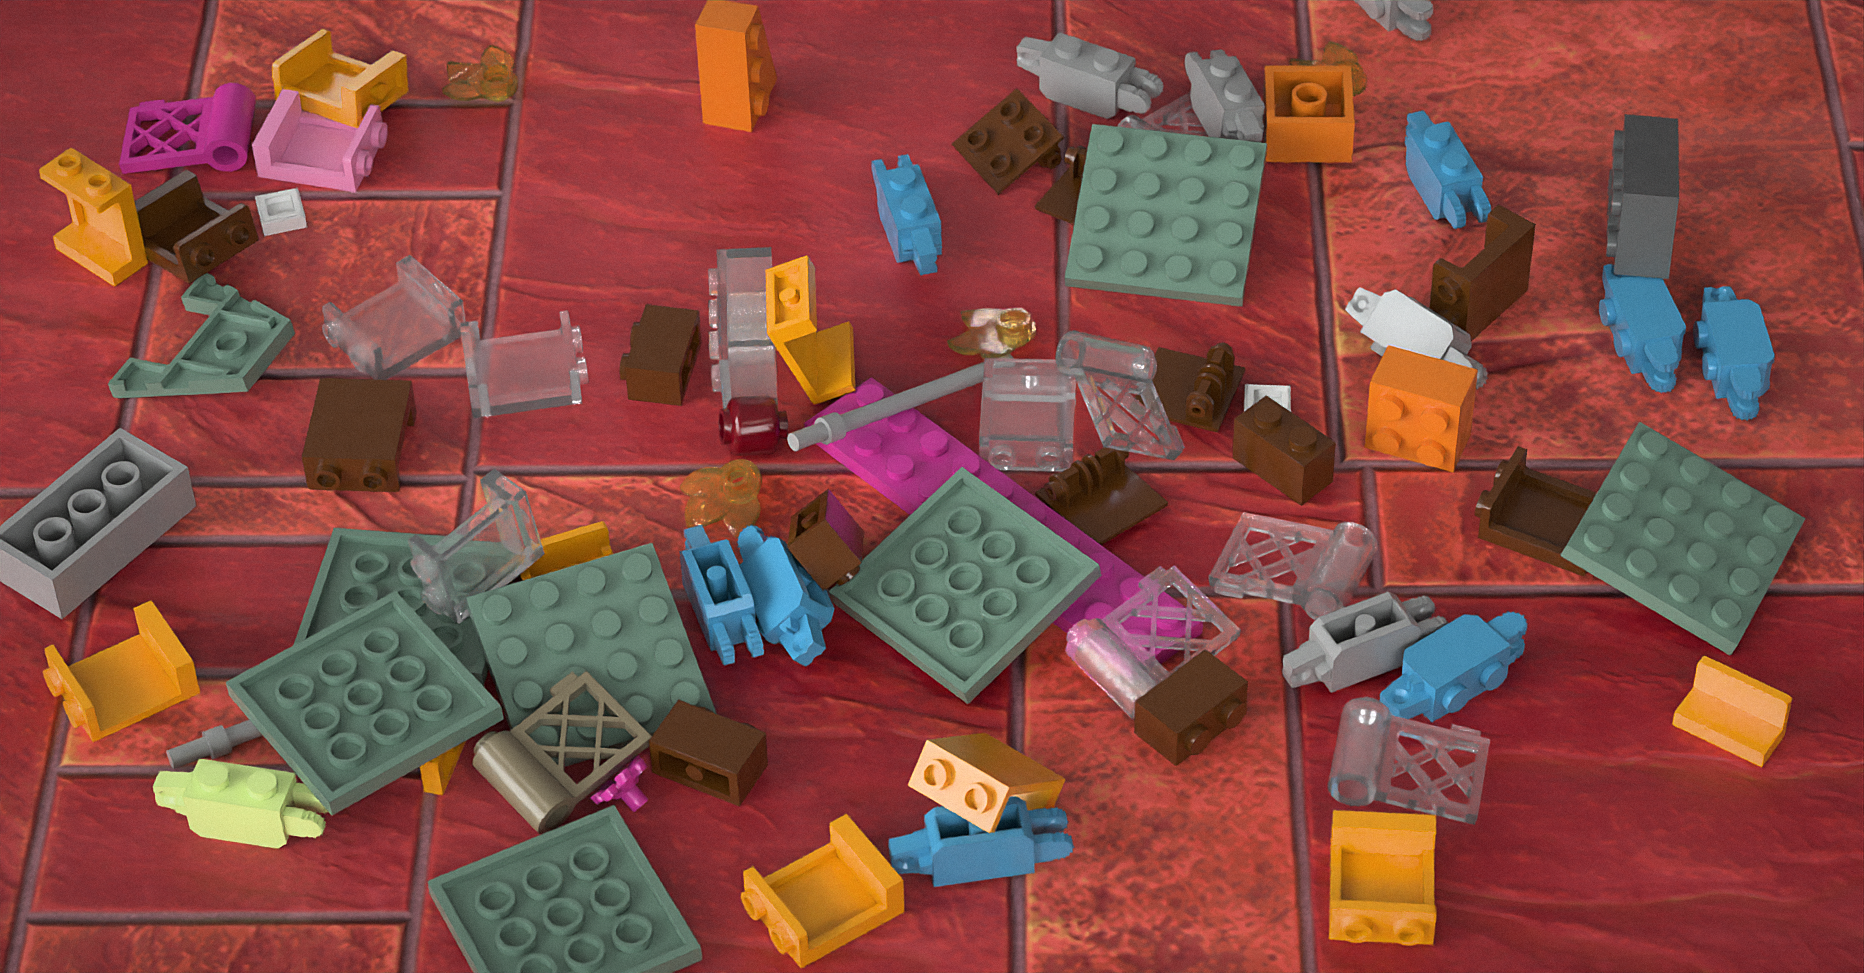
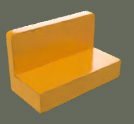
(1734, 712)

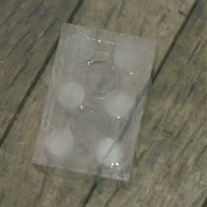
(740, 314)

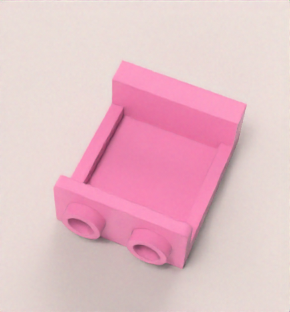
(315, 149)

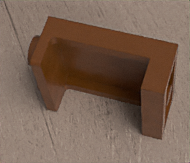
(189, 231)
(1491, 280)
(358, 434)
(1532, 512)

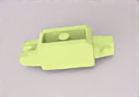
(241, 803)

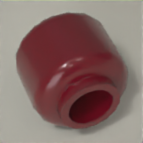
(752, 425)

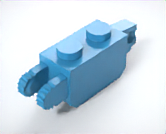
(1443, 171)
(908, 213)
(1643, 326)
(1734, 349)
(719, 595)
(785, 596)
(1455, 665)
(962, 852)

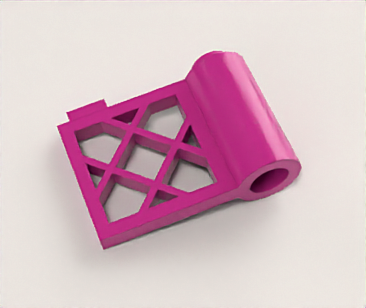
(219, 133)

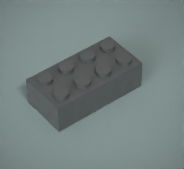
(1643, 196)

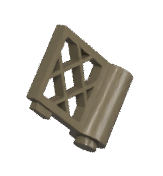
(531, 778)

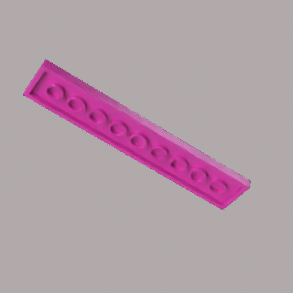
(913, 457)

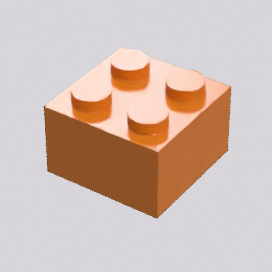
(1308, 113)
(1420, 408)

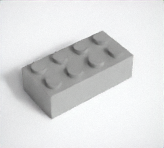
(93, 522)

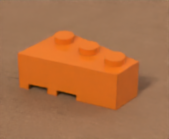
(733, 64)

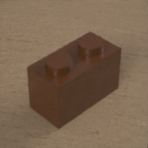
(661, 354)
(1283, 450)
(826, 541)
(1191, 707)
(708, 752)

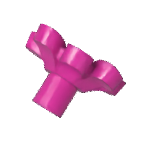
(624, 786)

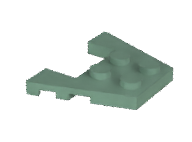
(220, 357)

